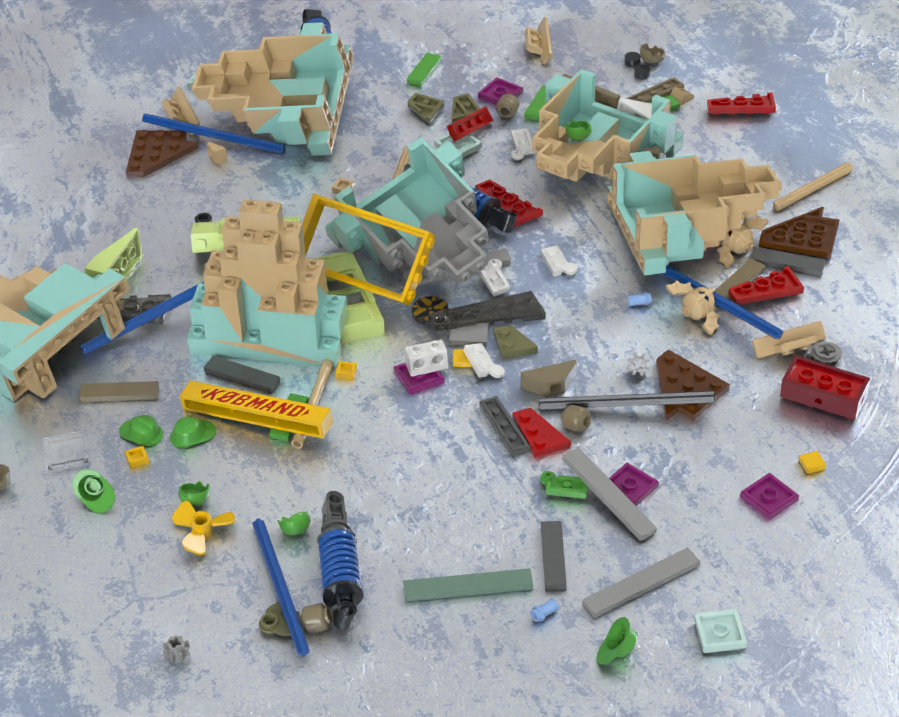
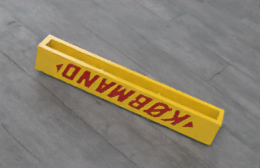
(256, 409)

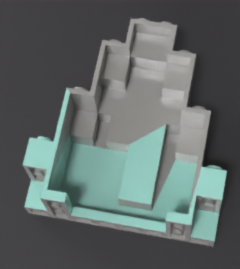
(426, 197)

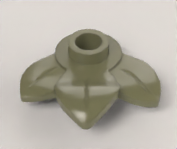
(274, 621)

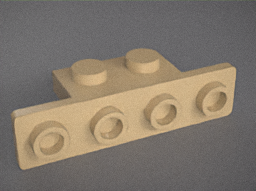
(539, 41)
(179, 108)
(794, 338)

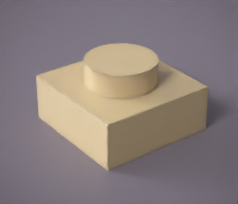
(342, 184)

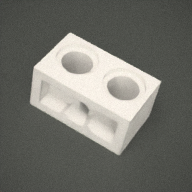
(426, 357)

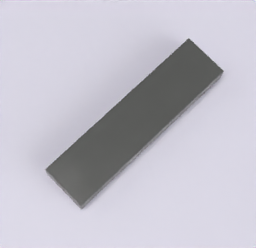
(782, 259)
(242, 374)
(504, 426)
(553, 555)

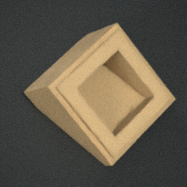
(682, 95)
(216, 153)

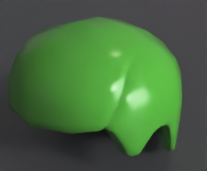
(578, 130)
(196, 493)
(295, 524)

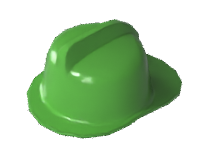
(142, 431)
(191, 431)
(93, 490)
(618, 642)

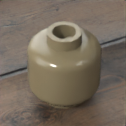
(507, 106)
(576, 418)
(315, 618)

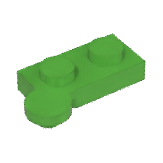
(563, 485)

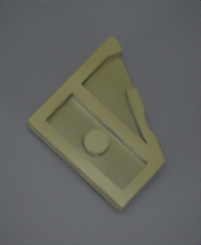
(425, 106)
(463, 106)
(512, 342)

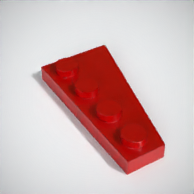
(740, 104)
(510, 202)
(771, 287)

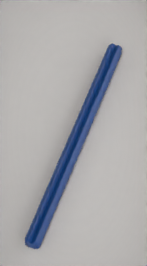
(213, 133)
(728, 305)
(142, 319)
(281, 588)

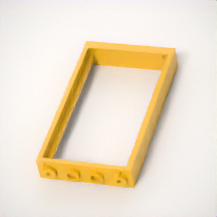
(311, 221)

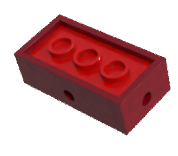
(825, 387)

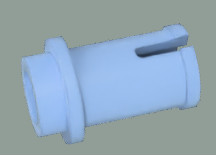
(639, 299)
(539, 613)

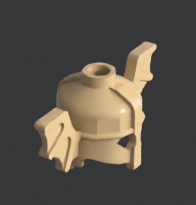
(740, 240)
(695, 305)

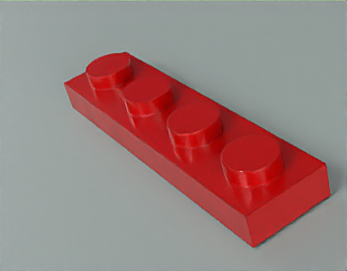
(469, 123)

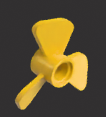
(200, 524)

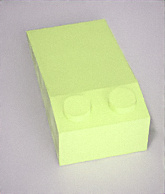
(120, 256)

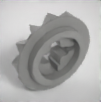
(830, 349)

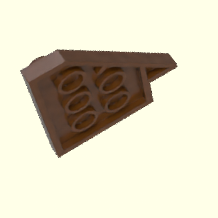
(157, 149)
(803, 235)
(681, 375)

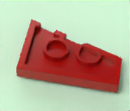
(539, 433)

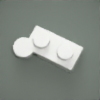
(522, 143)
(556, 261)
(494, 278)
(482, 362)

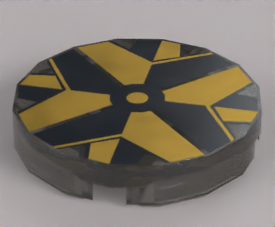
(427, 305)

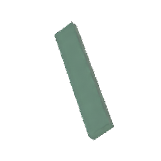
(468, 584)

